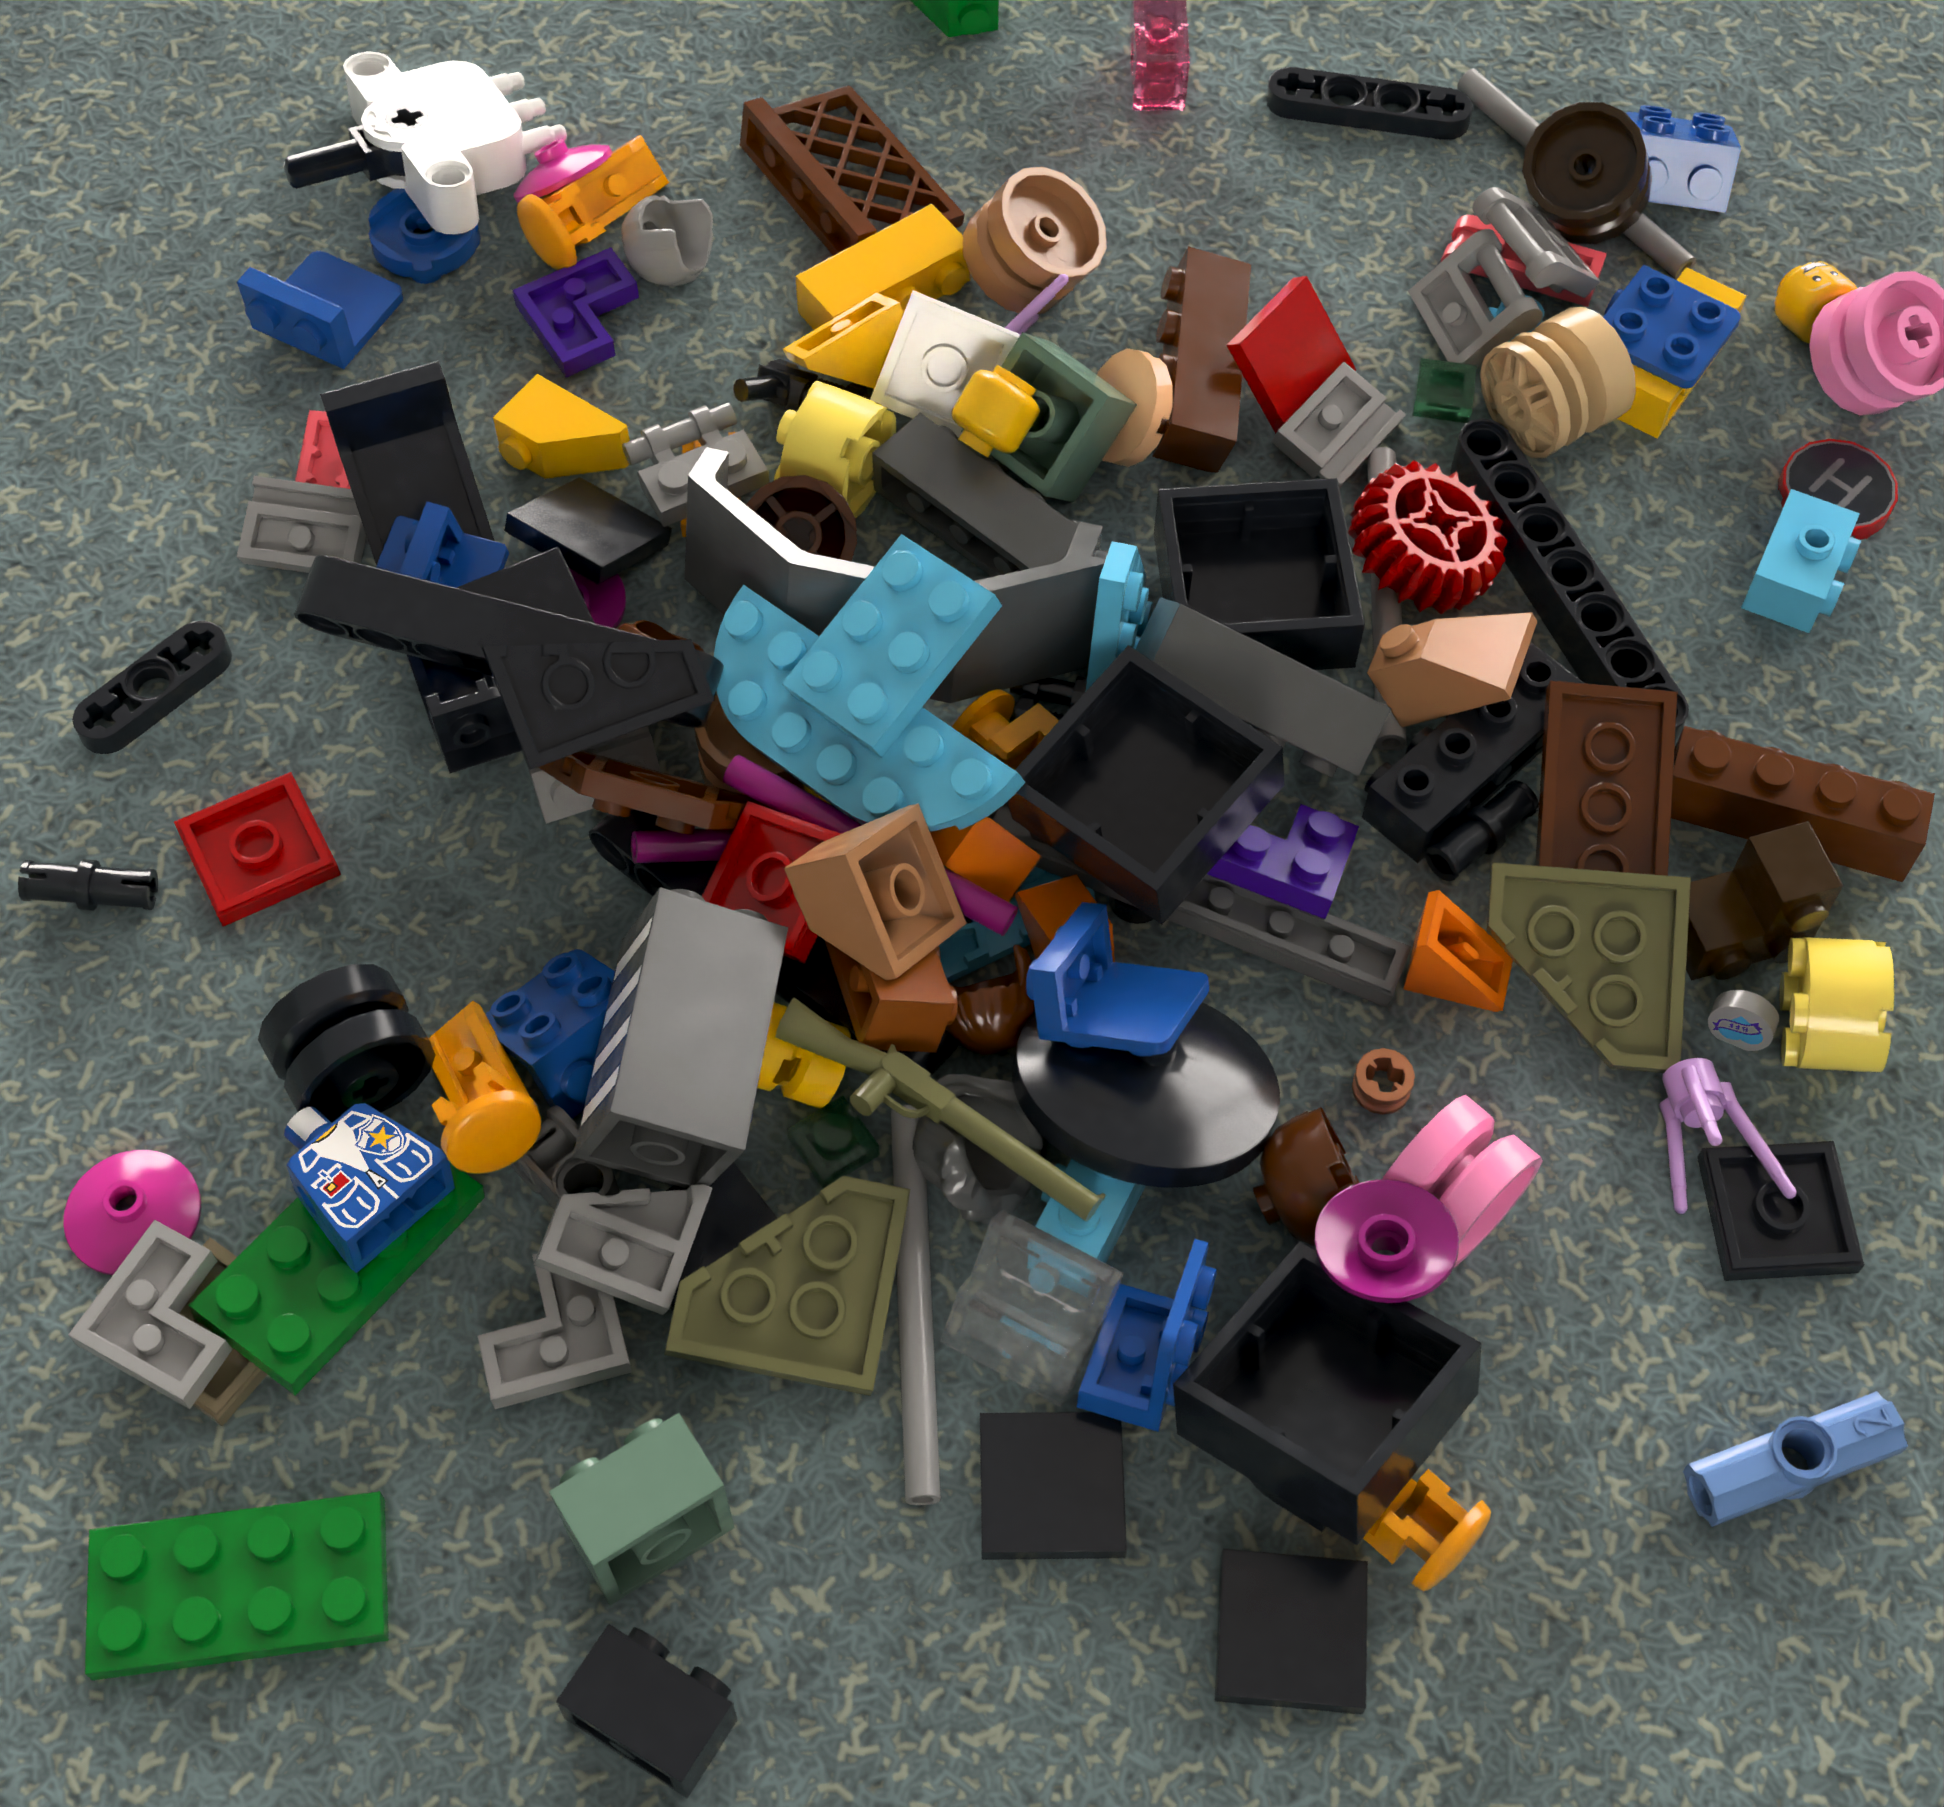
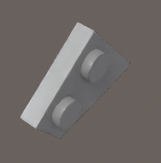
(625, 1241)

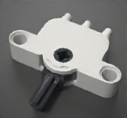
(433, 133)

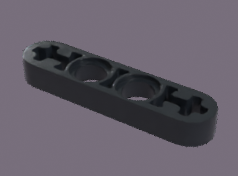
(1369, 97)

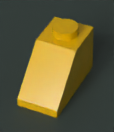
(851, 343)
(558, 433)

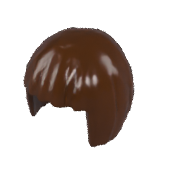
(993, 1010)

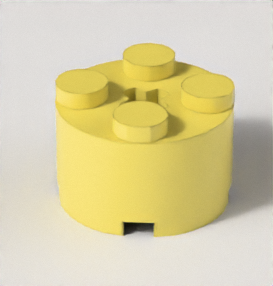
(835, 441)
(1837, 1004)

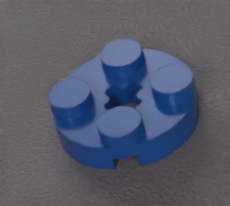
(410, 254)

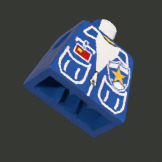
(364, 1178)

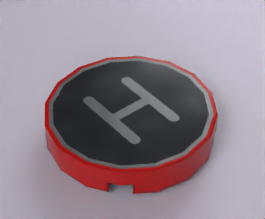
(1846, 477)

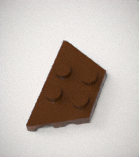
(625, 786)

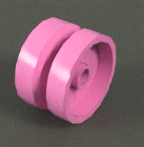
(1881, 344)
(1468, 1178)

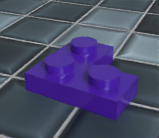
(566, 306)
(1295, 870)

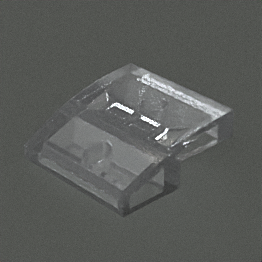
(1031, 1307)

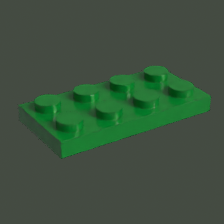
(298, 1302)
(236, 1585)

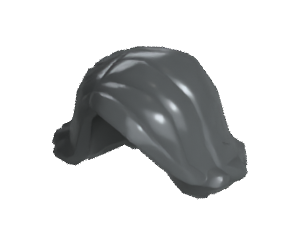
(962, 1169)

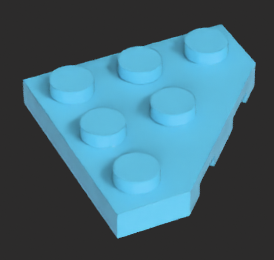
(1120, 608)

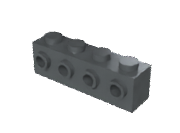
(968, 500)
(1266, 688)

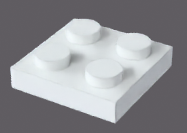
(936, 357)

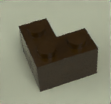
(1771, 895)

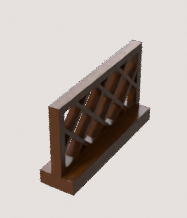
(815, 187)

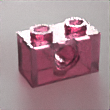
(1159, 54)

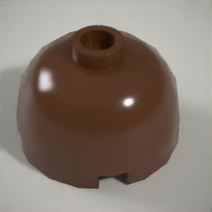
(808, 515)
(1301, 1173)

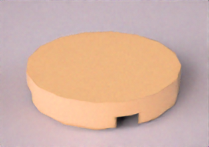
(1148, 385)

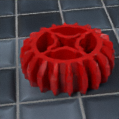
(1441, 545)

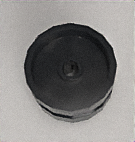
(346, 1042)

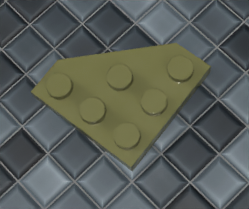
(1602, 953)
(800, 1293)

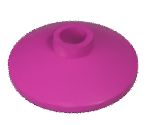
(560, 167)
(106, 1236)

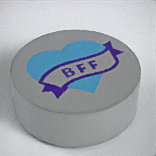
(1743, 1020)

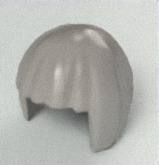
(668, 239)

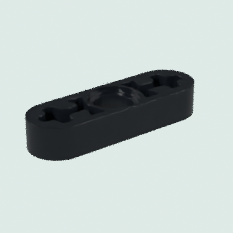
(156, 663)

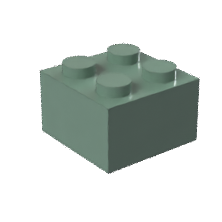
(1075, 419)
(642, 1506)

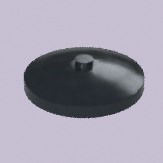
(1153, 1117)

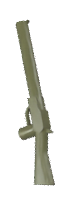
(913, 1084)

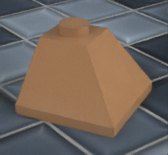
(1450, 664)
(879, 892)

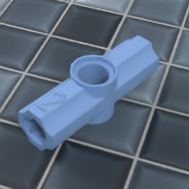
(1759, 1474)

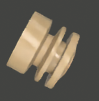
(1558, 381)

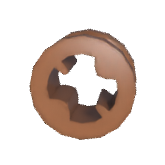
(1398, 1070)

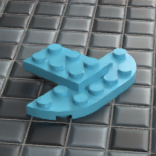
(850, 702)

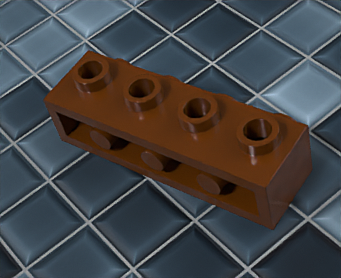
(1202, 316)
(1761, 789)

